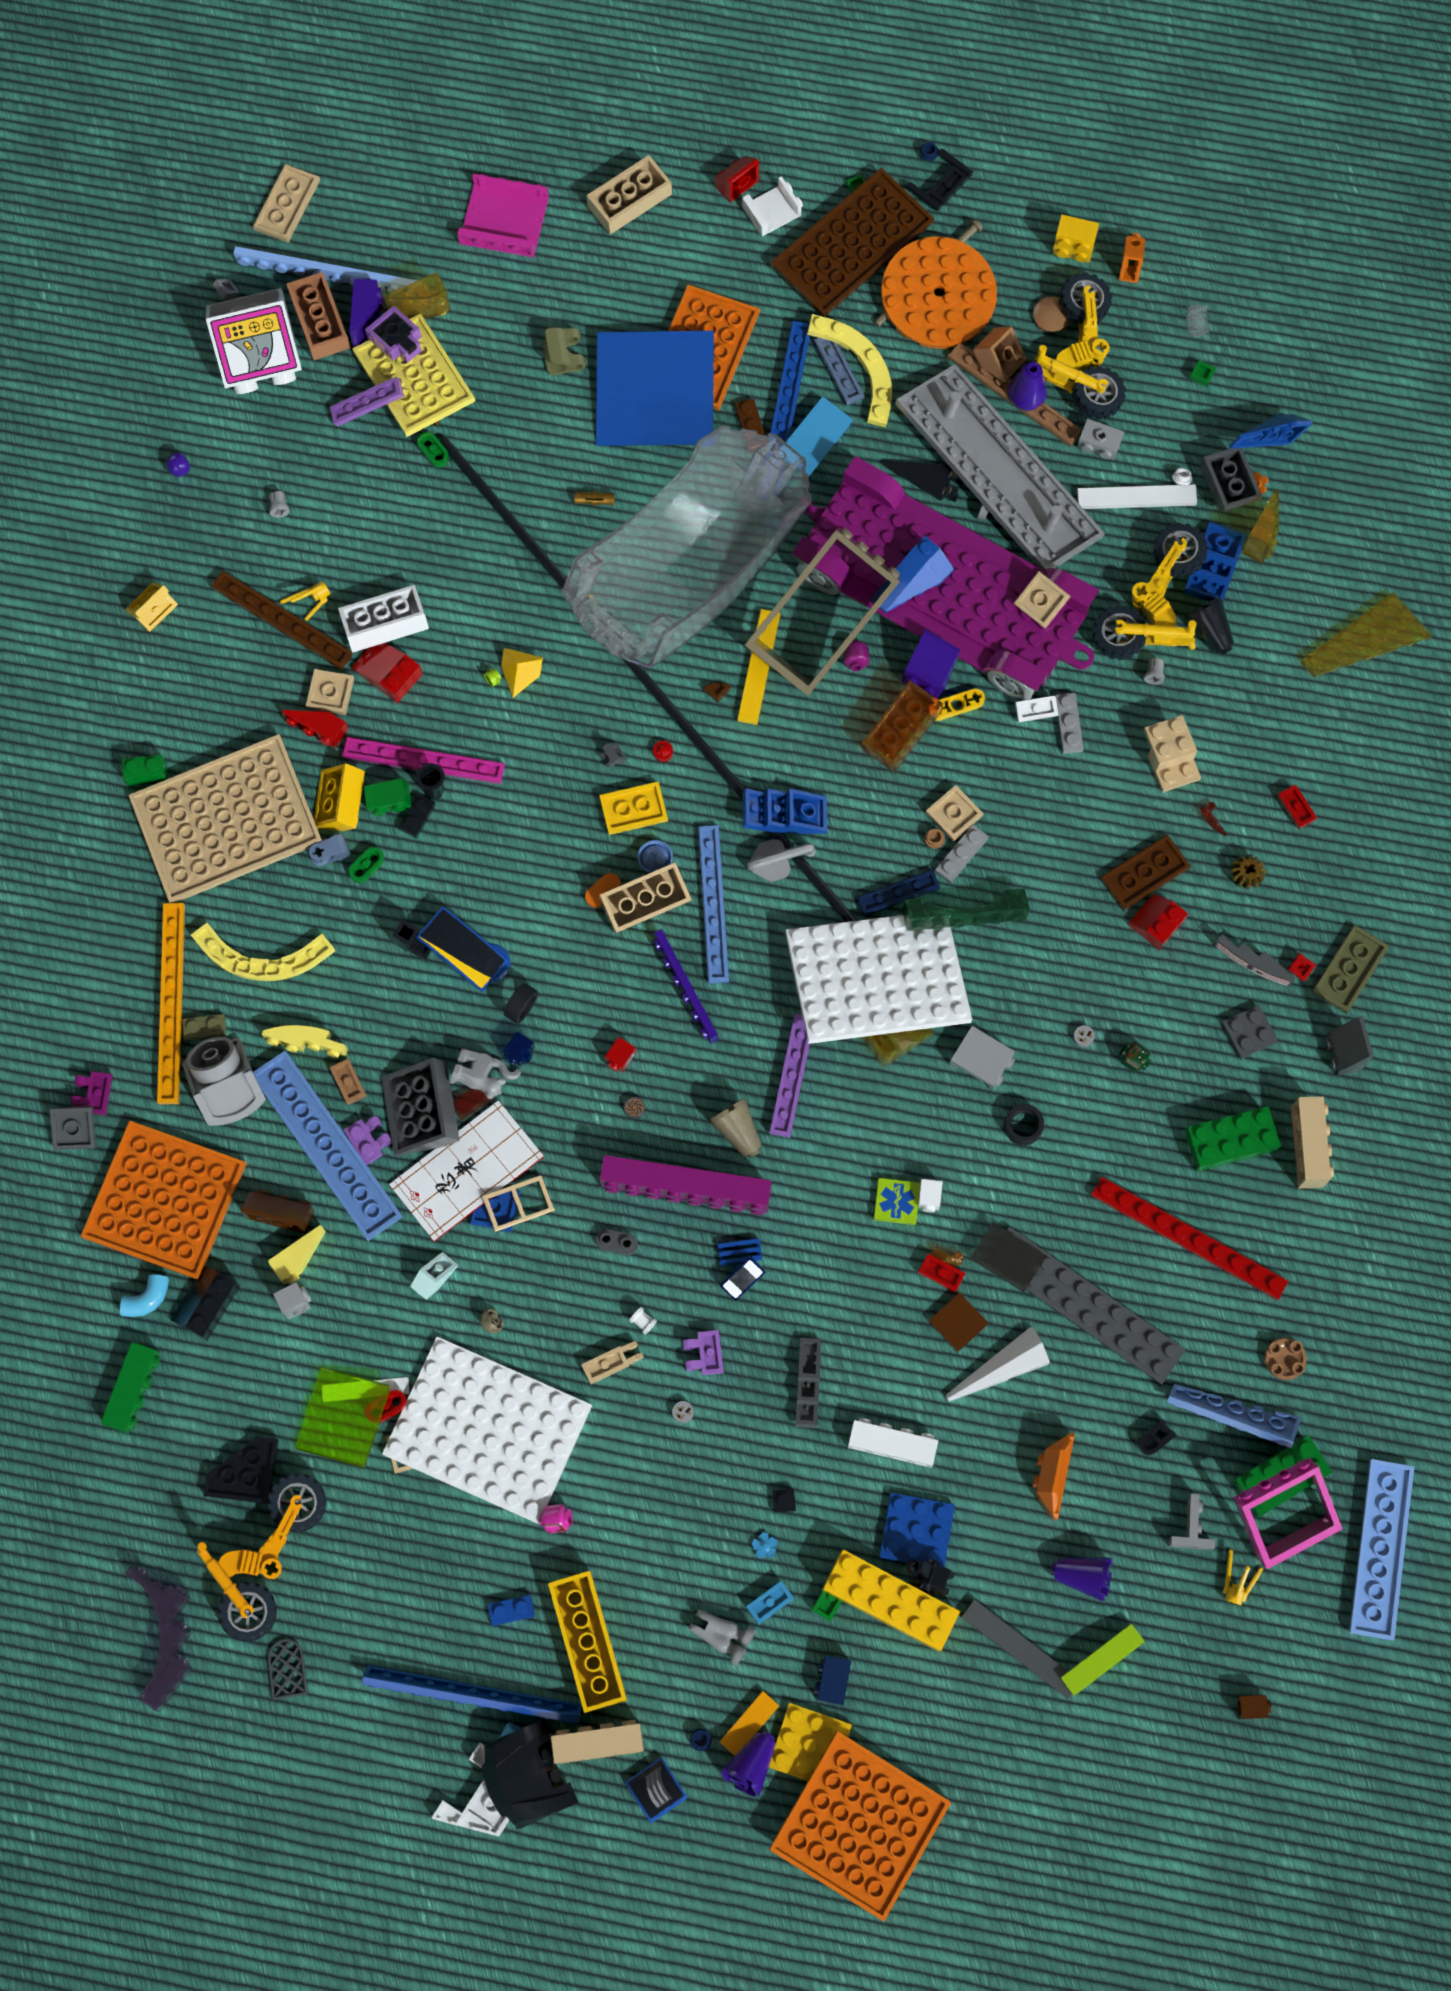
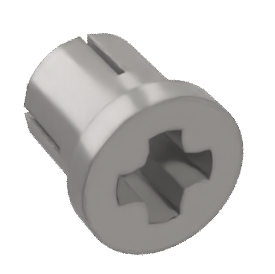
(278, 504)
(1154, 672)

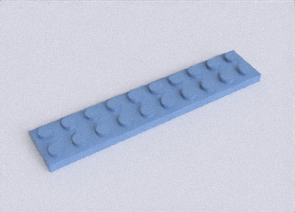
(327, 1146)

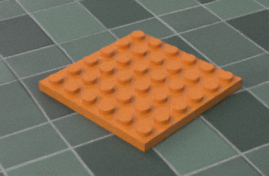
(163, 1200)
(860, 1826)

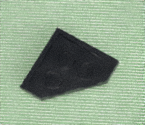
(246, 1473)

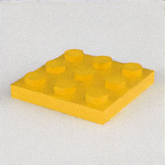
(804, 1741)

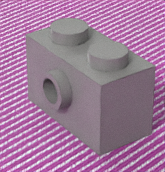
(1100, 439)
(293, 1300)

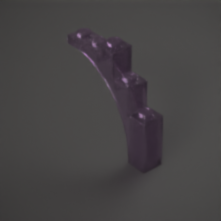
(169, 1669)

